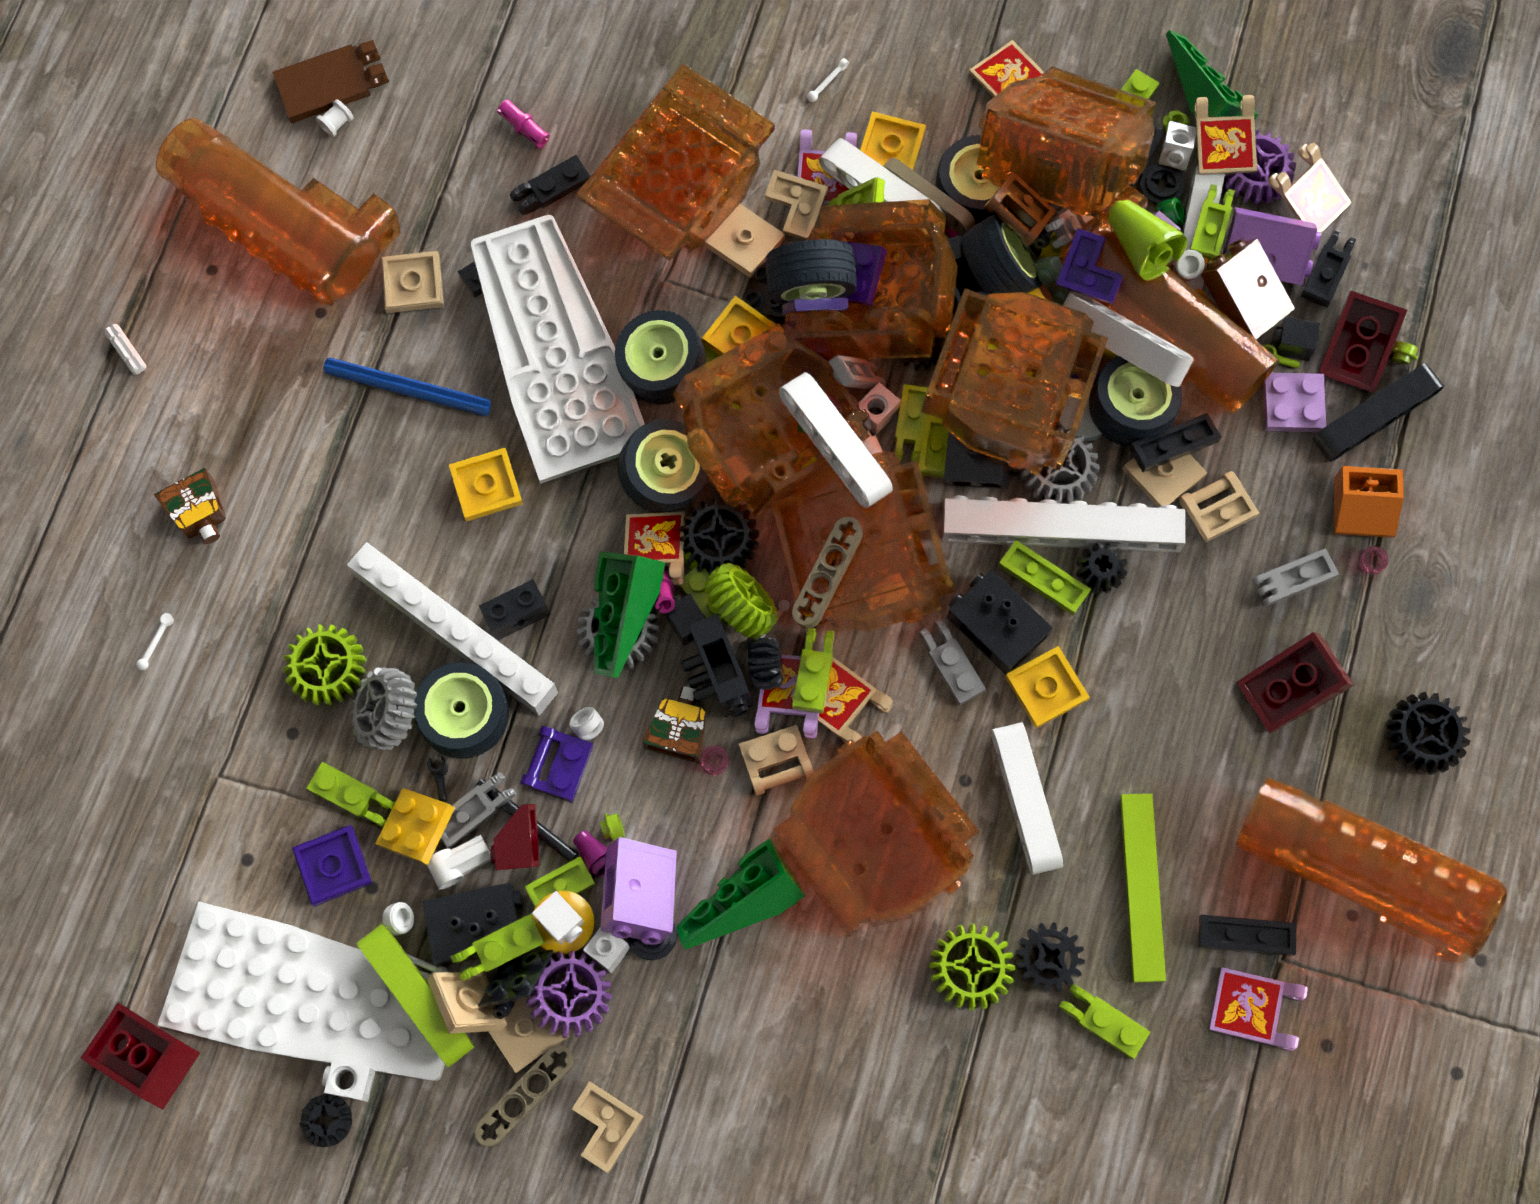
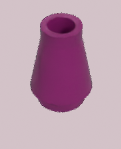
(592, 853)

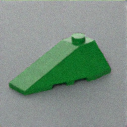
(1202, 80)
(626, 596)
(754, 893)

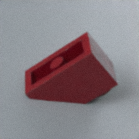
(517, 841)

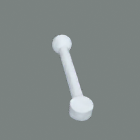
(812, 96)
(166, 620)
(430, 967)

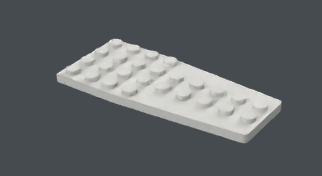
(553, 350)
(291, 996)

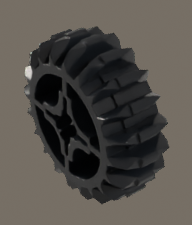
(731, 536)
(1446, 753)

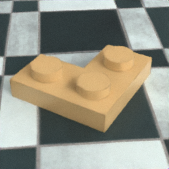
(803, 198)
(615, 1125)

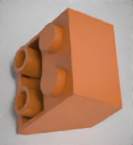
(1367, 501)

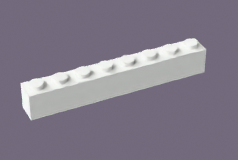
(1063, 524)
(452, 628)

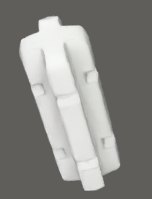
(125, 349)

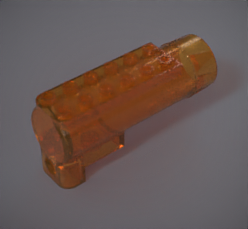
(299, 232)
(1227, 359)
(1375, 869)

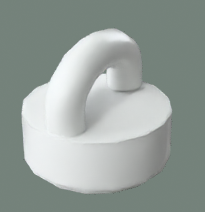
(1189, 265)
(586, 723)
(398, 918)

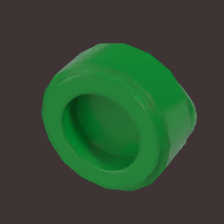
(1173, 210)

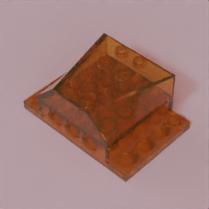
(680, 165)

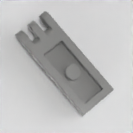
(1296, 577)

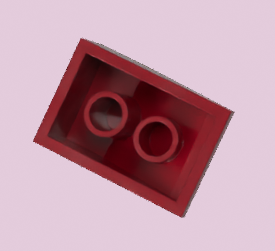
(1362, 341)
(1294, 682)
(140, 1056)

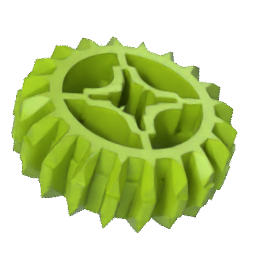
(741, 601)
(319, 641)
(987, 967)

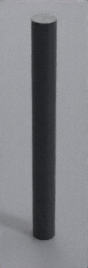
(543, 833)

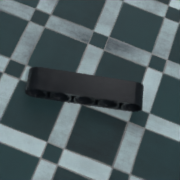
(1378, 412)

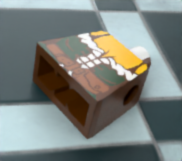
(194, 505)
(677, 728)

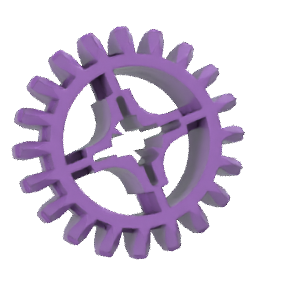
(1270, 157)
(596, 995)

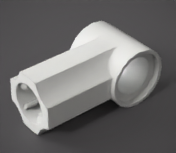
(451, 865)

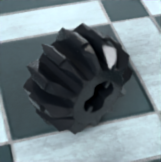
(1112, 566)
(765, 663)

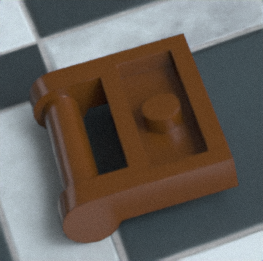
(1025, 204)

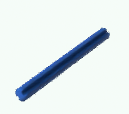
(407, 386)

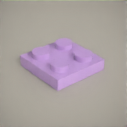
(1294, 402)

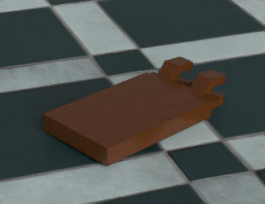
(338, 74)

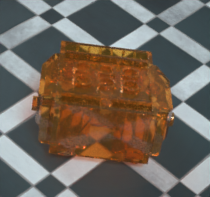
(1067, 139)
(914, 287)
(1007, 410)
(736, 443)
(886, 577)
(851, 803)

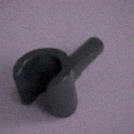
(439, 777)

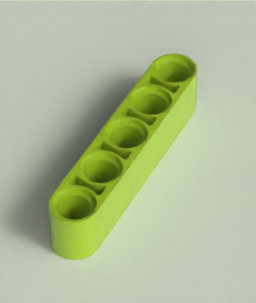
(413, 993)

